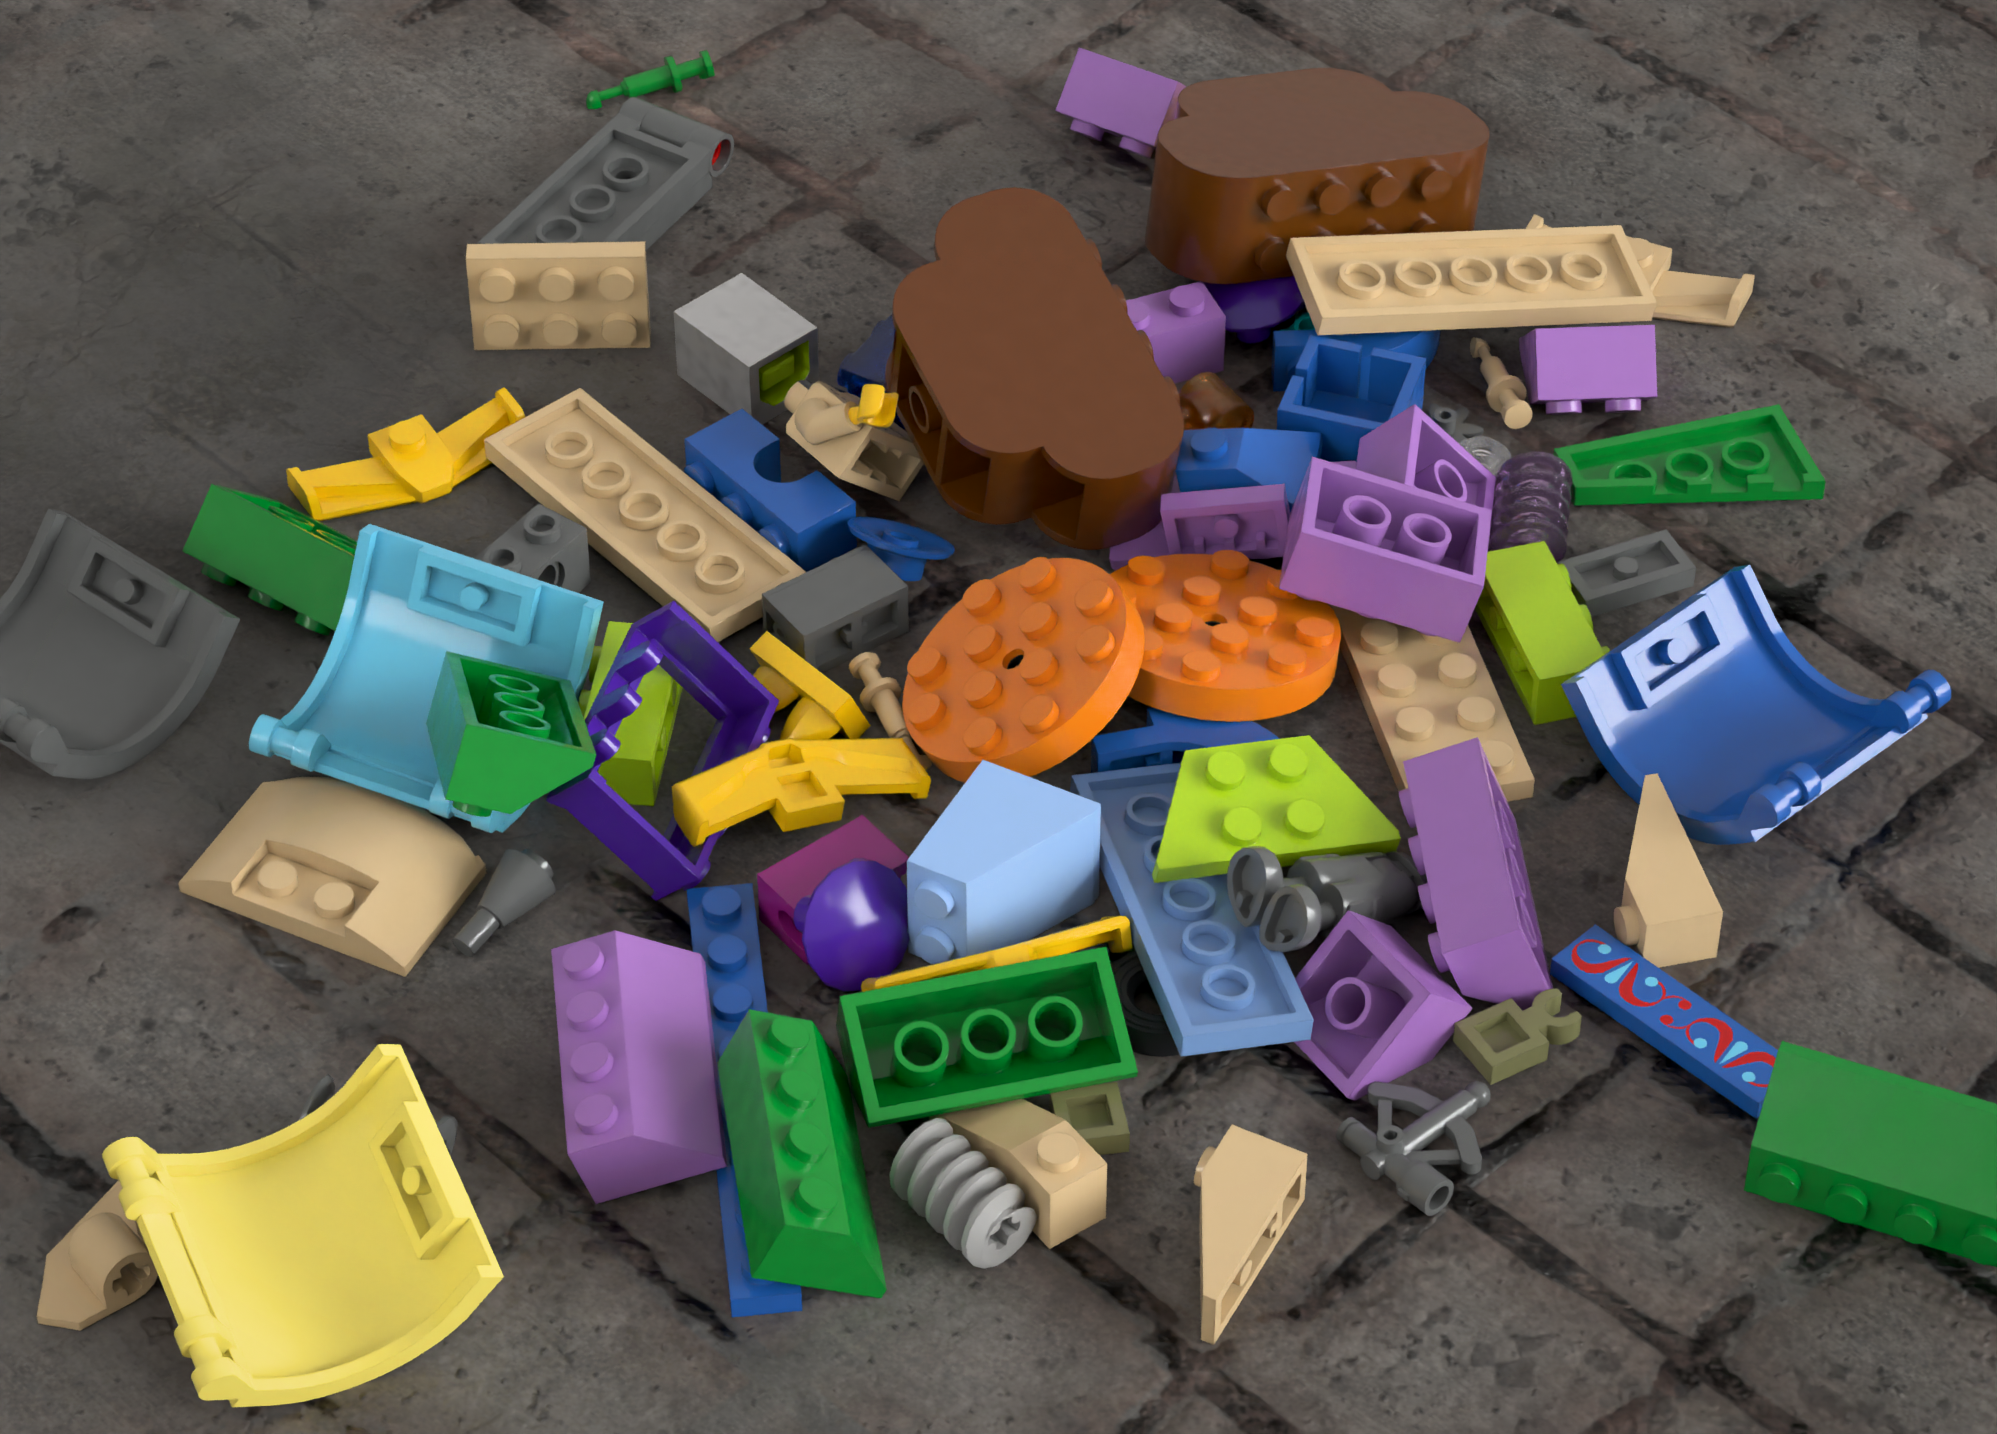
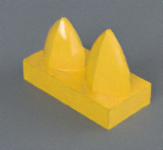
(822, 704)

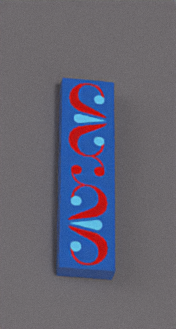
(1668, 1016)

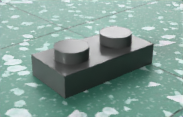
(1629, 572)

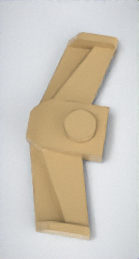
(1685, 295)

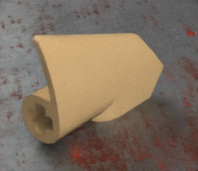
(95, 1268)

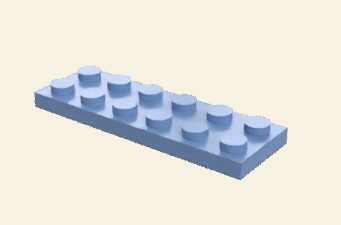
(1202, 964)

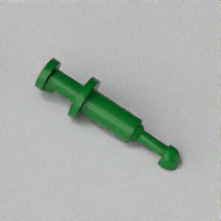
(656, 79)

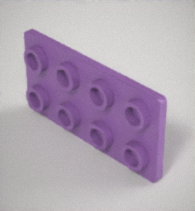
(1208, 521)

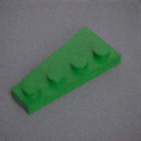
(1703, 460)

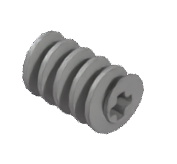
(961, 1194)

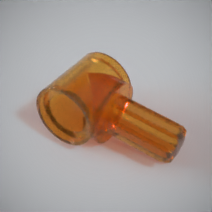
(1212, 404)

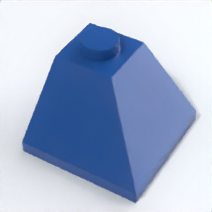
(1245, 458)

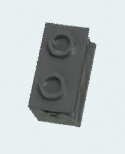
(838, 609)

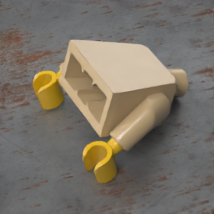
(854, 435)

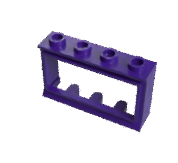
(714, 680)

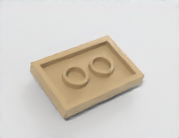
(558, 295)

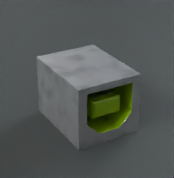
(744, 348)

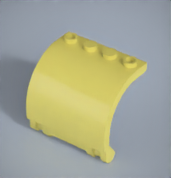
(314, 1246)

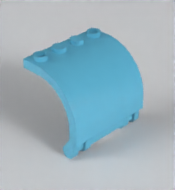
(381, 671)

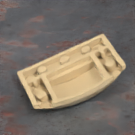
(339, 869)

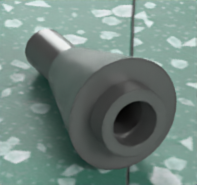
(515, 888)

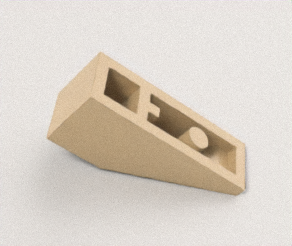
(1666, 899)
(1045, 1158)
(1245, 1206)

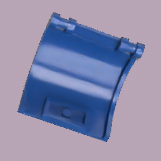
(1733, 714)

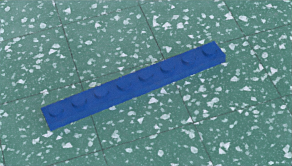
(728, 939)

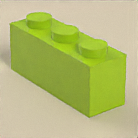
(1536, 627)
(645, 734)

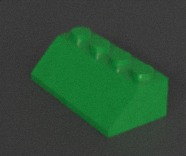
(276, 553)
(504, 735)
(984, 1037)
(1878, 1152)
(798, 1158)

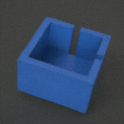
(1326, 393)

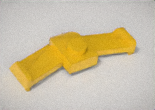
(407, 463)
(796, 782)
(1109, 929)

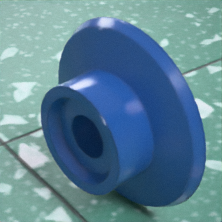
(900, 545)

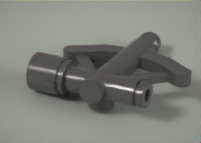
(1397, 1150)

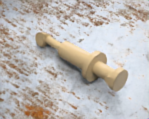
(1505, 391)
(882, 697)

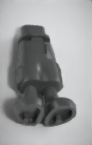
(1318, 892)

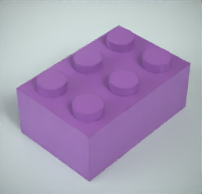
(1386, 550)

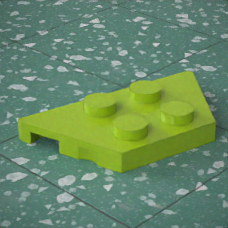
(1266, 796)

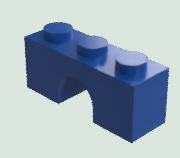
(742, 469)

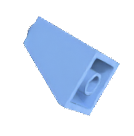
(1001, 865)

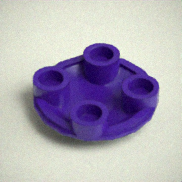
(1257, 305)
(854, 924)

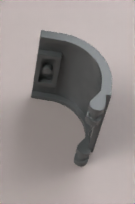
(100, 653)

